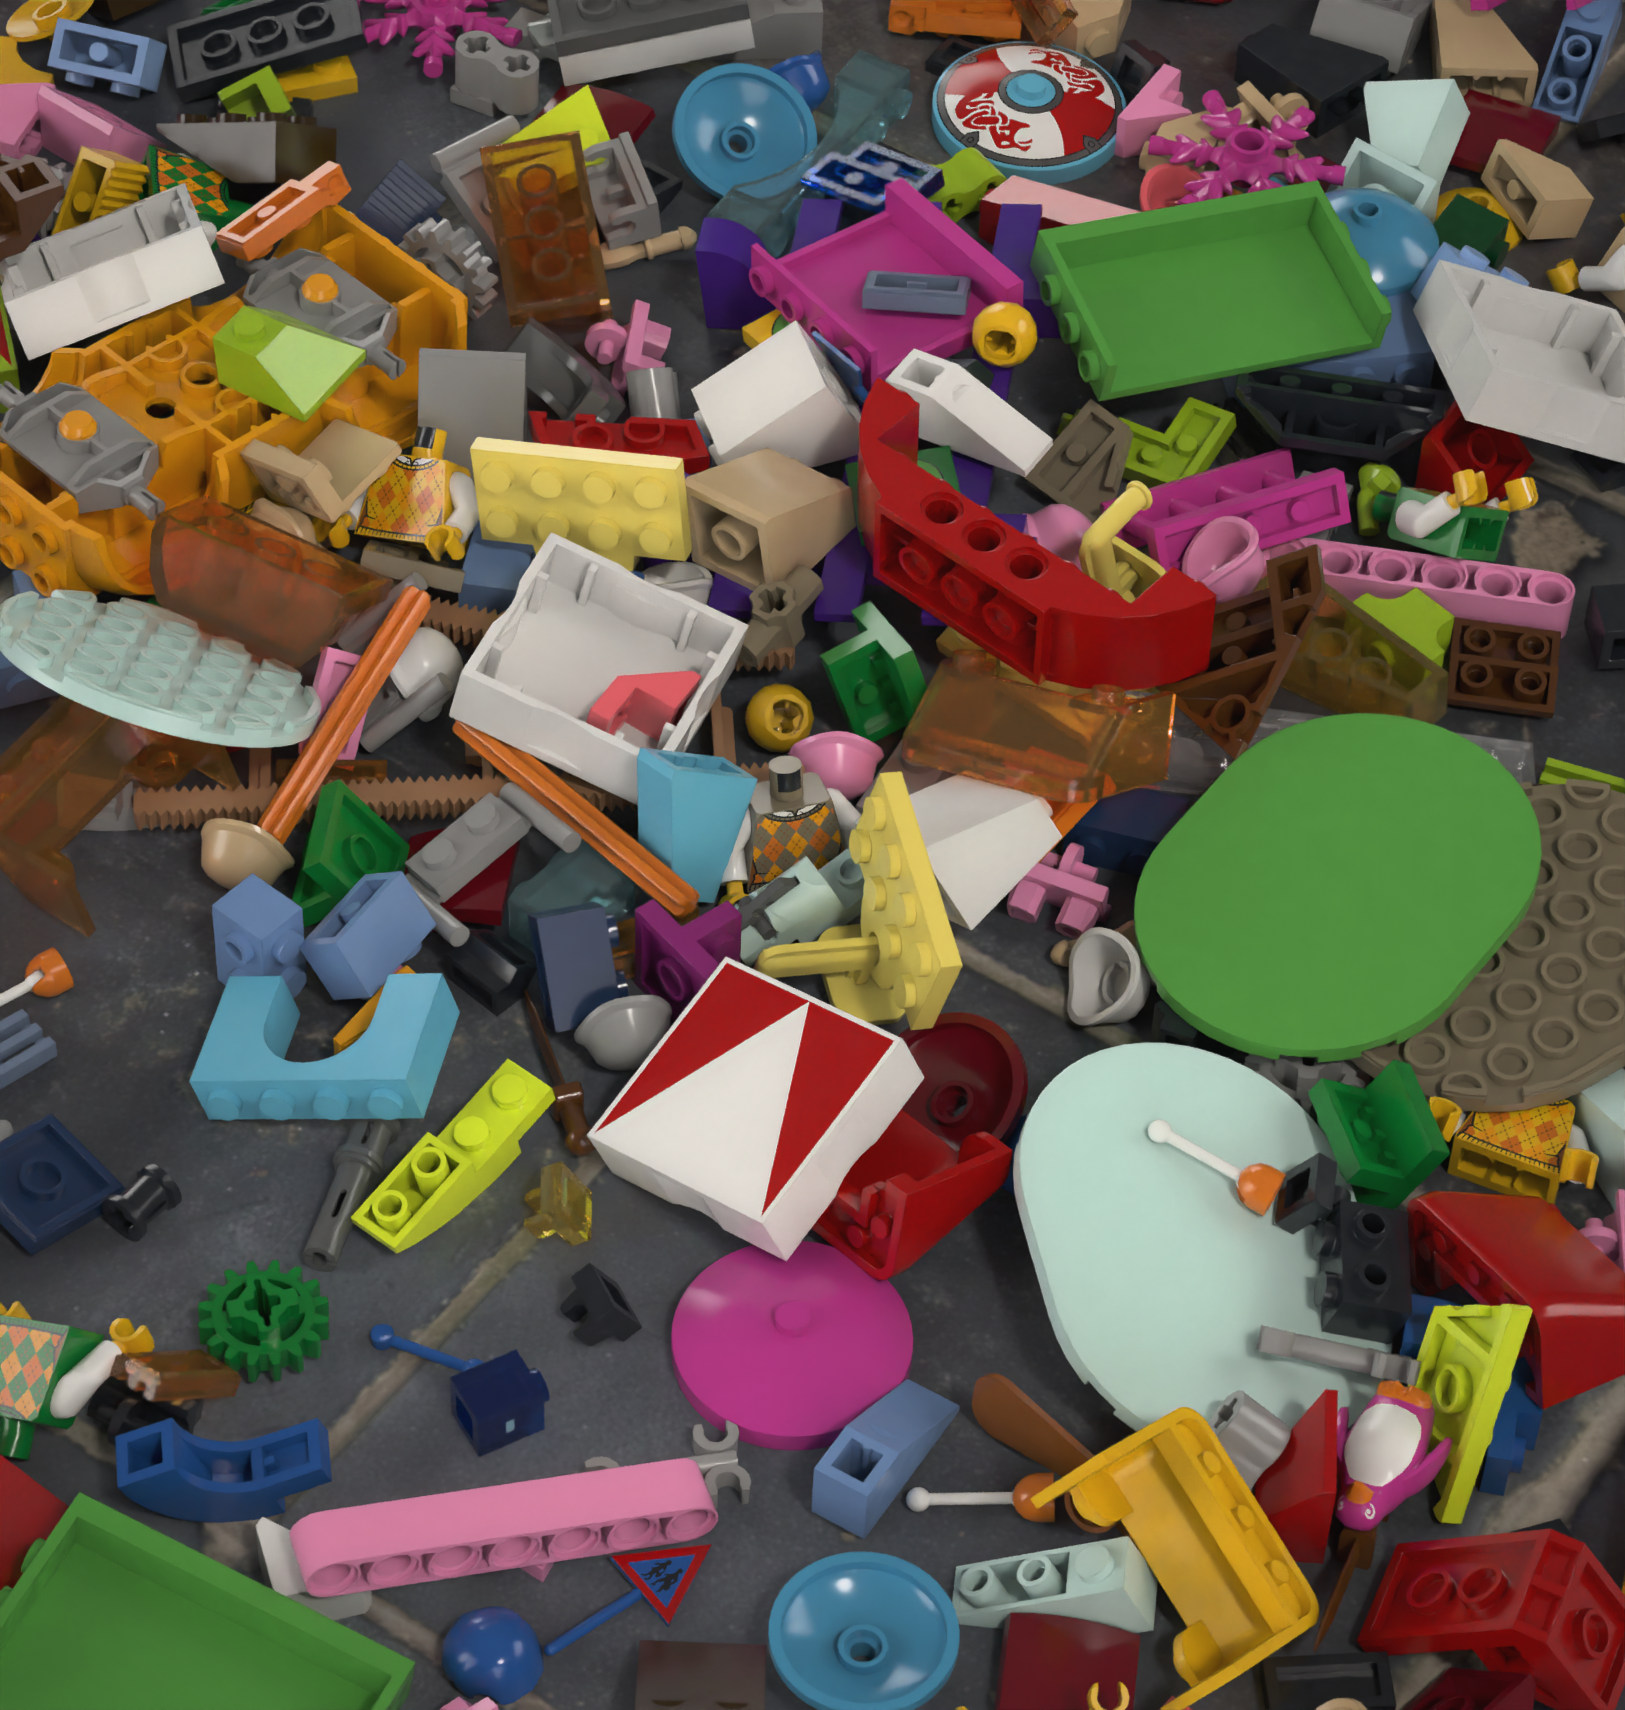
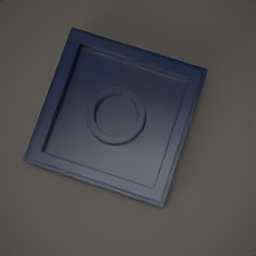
(50, 1184)

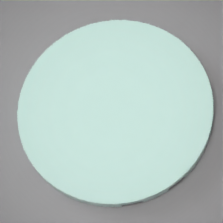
(156, 670)

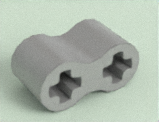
(497, 72)
(653, 393)
(1249, 1435)

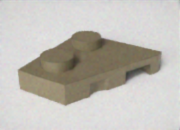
(1084, 461)
(401, 560)

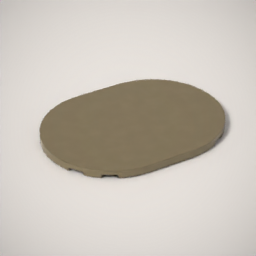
(1553, 996)

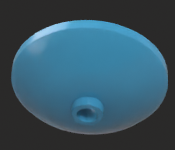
(741, 107)
(1388, 234)
(869, 1609)

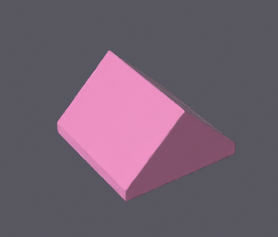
(75, 122)

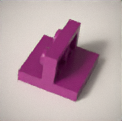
(679, 959)

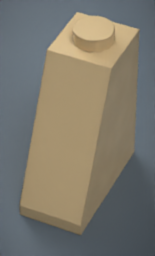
(1479, 52)

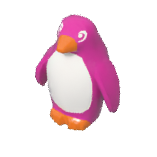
(1385, 1454)

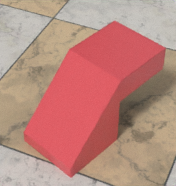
(644, 702)

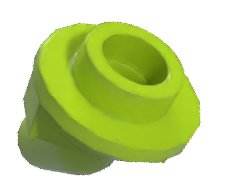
(1372, 480)

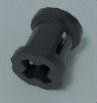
(141, 1202)

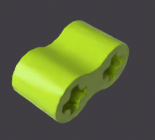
(966, 181)

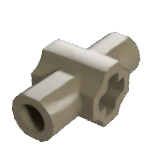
(778, 614)

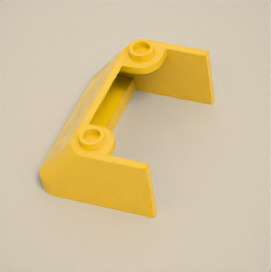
(1201, 1542)

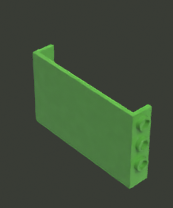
(1208, 290)
(149, 1624)

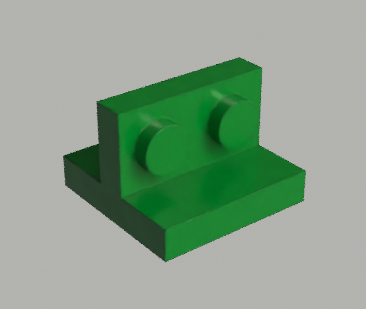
(875, 676)
(341, 849)
(1380, 1134)

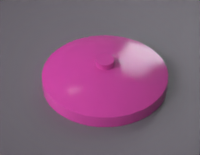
(789, 1344)

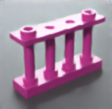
(1254, 489)

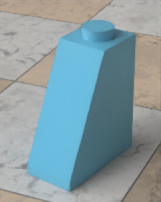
(691, 813)

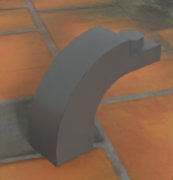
(564, 376)

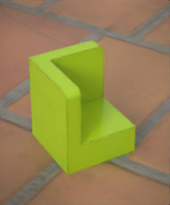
(256, 94)

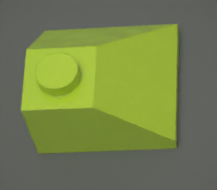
(282, 360)

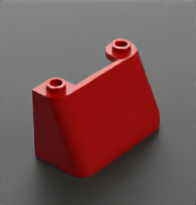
(910, 1195)
(1532, 1257)

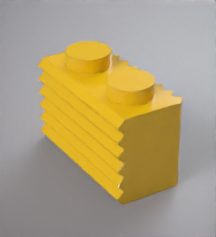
(99, 186)

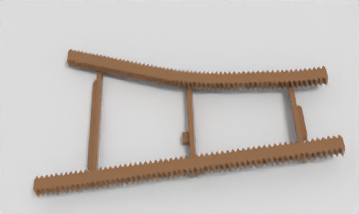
(410, 796)

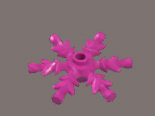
(436, 26)
(1247, 154)

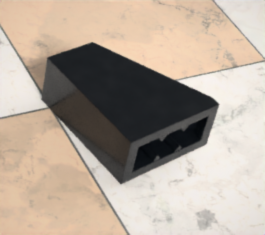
(1320, 70)

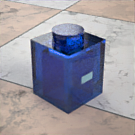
(499, 1402)

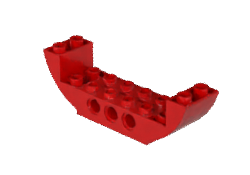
(1006, 586)

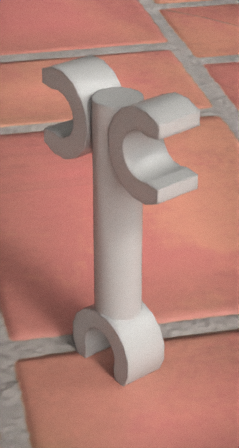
(1340, 1355)
(716, 1461)

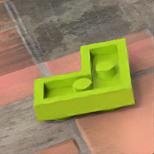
(1185, 447)

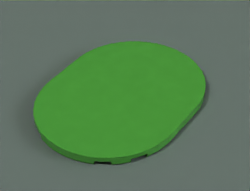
(1337, 887)

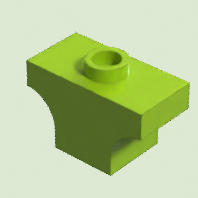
(1415, 620)

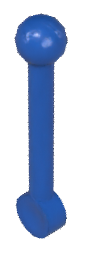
(383, 1338)

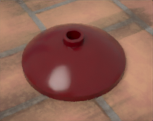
(969, 1064)

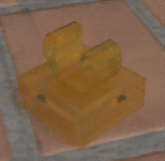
(562, 1206)

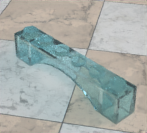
(866, 104)

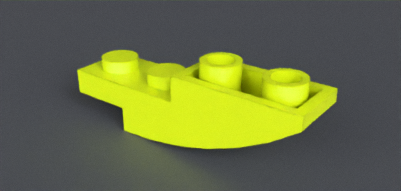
(457, 1165)

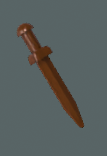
(568, 1096)
(1354, 1550)

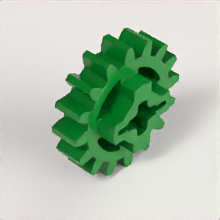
(237, 1333)

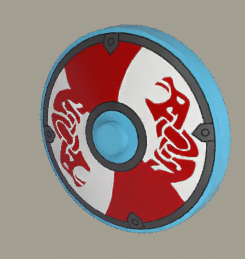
(1029, 110)

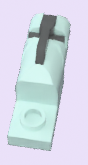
(800, 905)

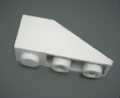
(968, 415)

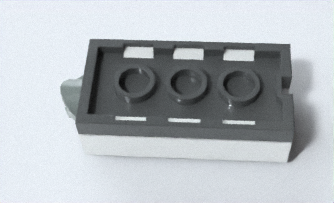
(632, 36)

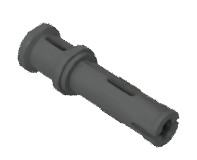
(357, 1167)

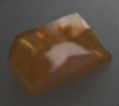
(546, 231)
(256, 581)

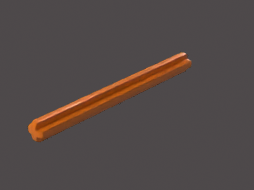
(345, 713)
(586, 819)

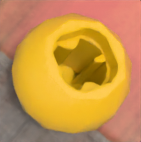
(1004, 334)
(779, 717)

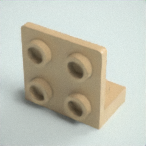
(327, 473)

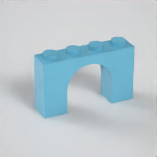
(378, 1077)

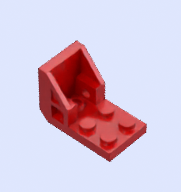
(1518, 1602)

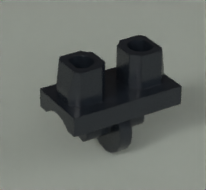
(129, 1410)

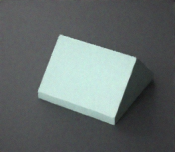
(1380, 171)

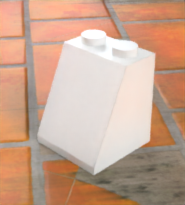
(779, 399)
(980, 841)

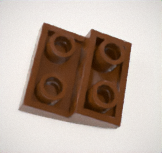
(1503, 667)

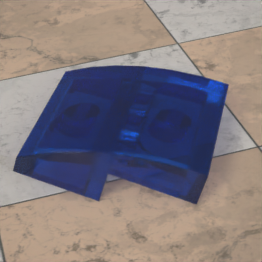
(866, 171)

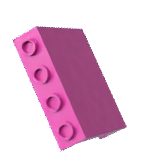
(826, 281)

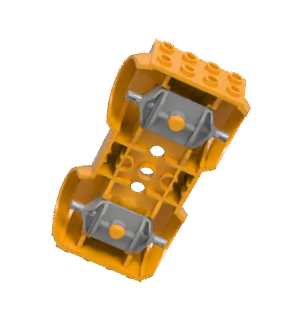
(96, 464)

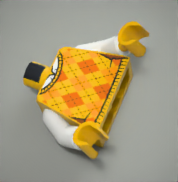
(414, 503)
(1517, 1150)

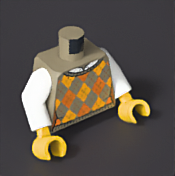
(785, 822)

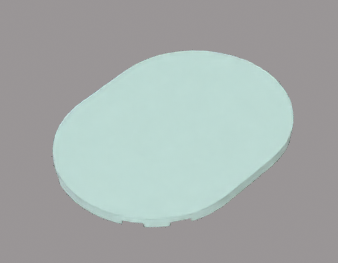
(1151, 1252)

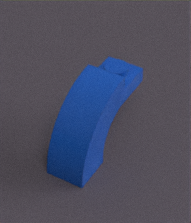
(220, 1479)

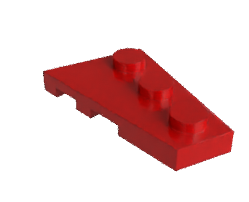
(638, 435)

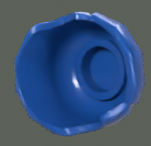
(492, 1654)

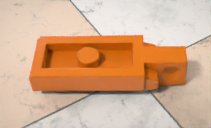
(986, 18)
(283, 212)

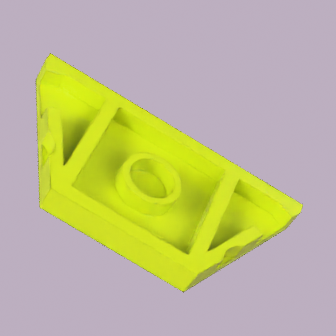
(1466, 1372)

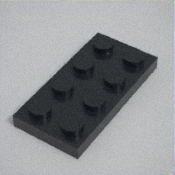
(247, 37)

